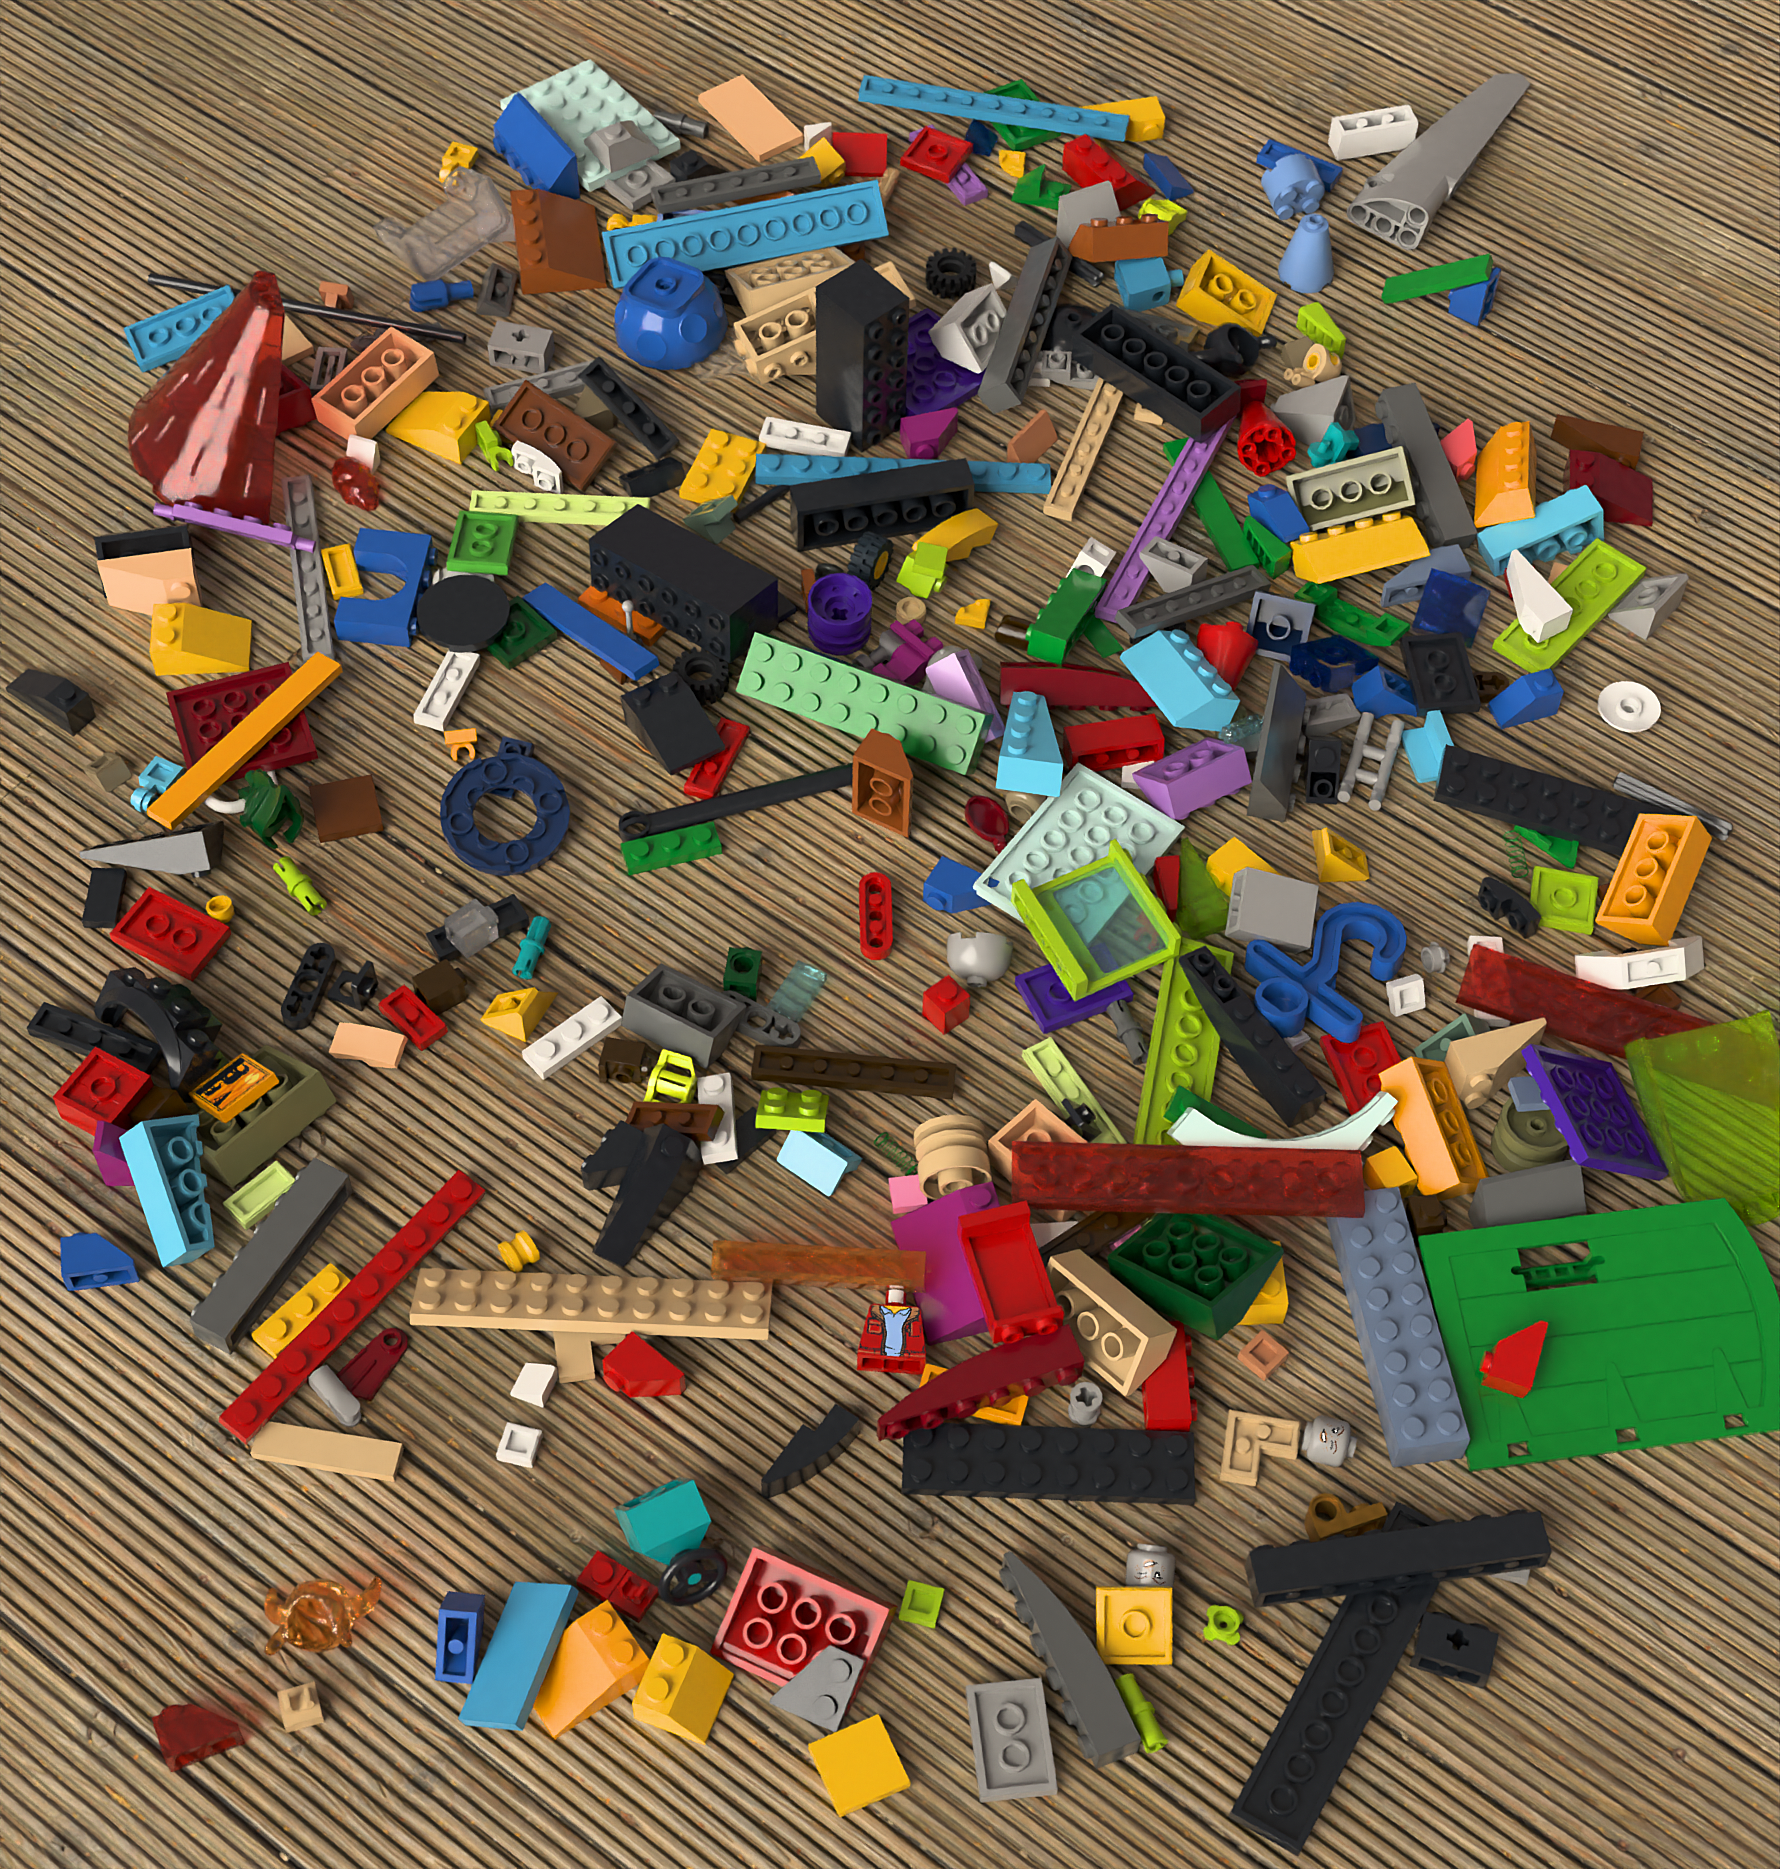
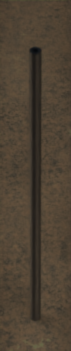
(322, 311)

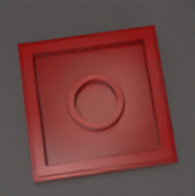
(936, 154)

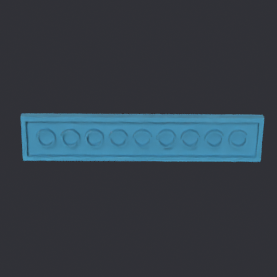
(751, 231)

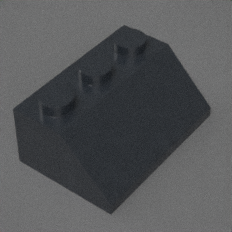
(143, 542)

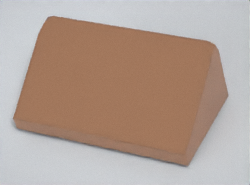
(1032, 440)

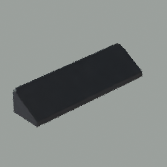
(629, 408)

